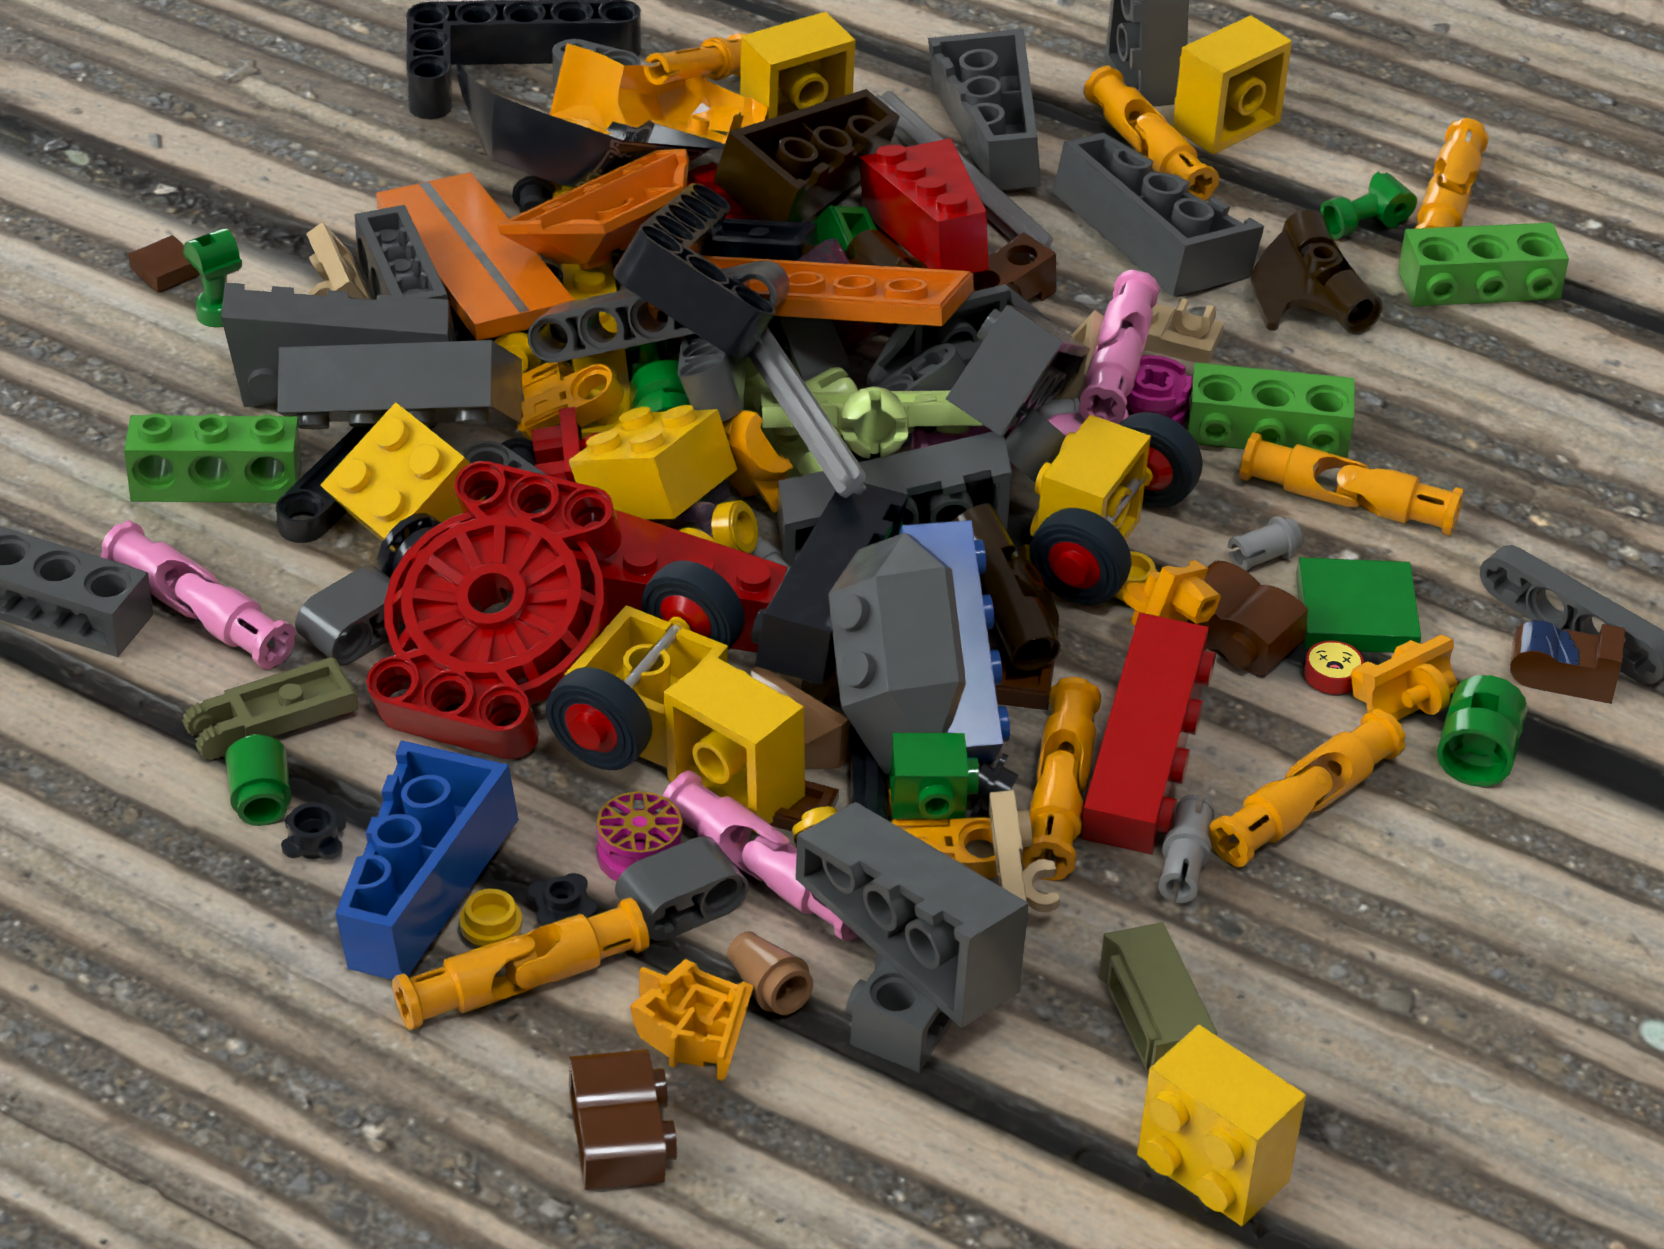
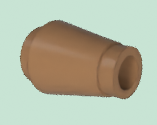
(772, 973)

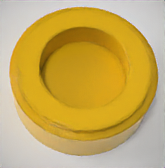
(735, 526)

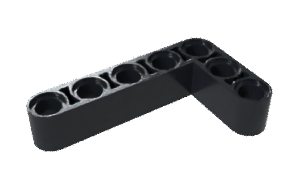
(503, 35)
(669, 273)

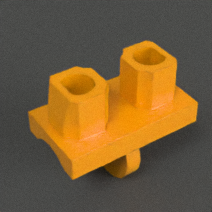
(1174, 594)
(1411, 680)

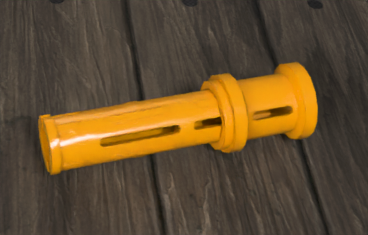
(715, 59)

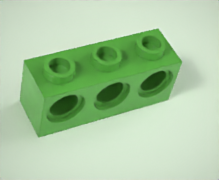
(1483, 264)
(1279, 405)
(212, 458)

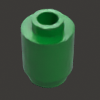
(258, 779)

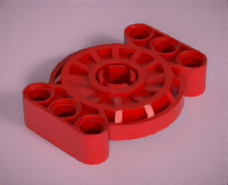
(505, 657)

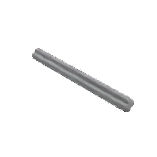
(999, 207)
(807, 416)

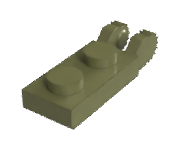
(271, 706)

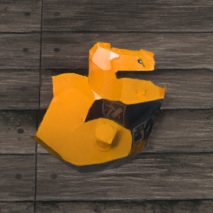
(604, 119)

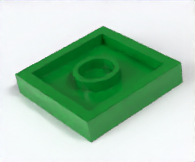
(1358, 603)

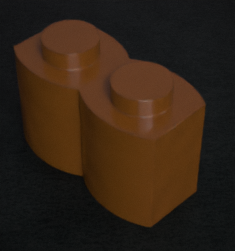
(1252, 621)
(619, 1119)

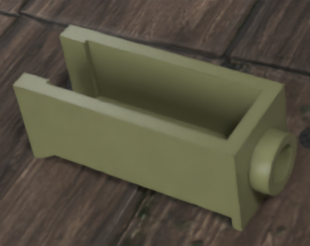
(1151, 989)

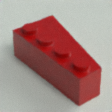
(927, 204)
(651, 546)
(1148, 734)

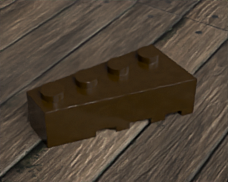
(805, 157)

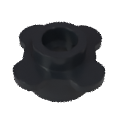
(990, 781)
(313, 832)
(561, 898)

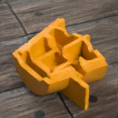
(756, 460)
(690, 1015)

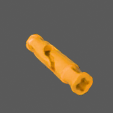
(1148, 130)
(1454, 174)
(1380, 491)
(1061, 769)
(1284, 804)
(529, 960)

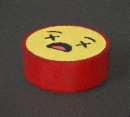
(1330, 666)

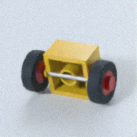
(1096, 500)
(613, 695)

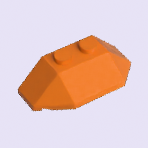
(601, 213)

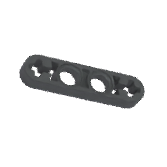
(1522, 584)

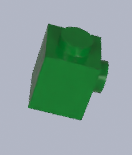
(931, 775)

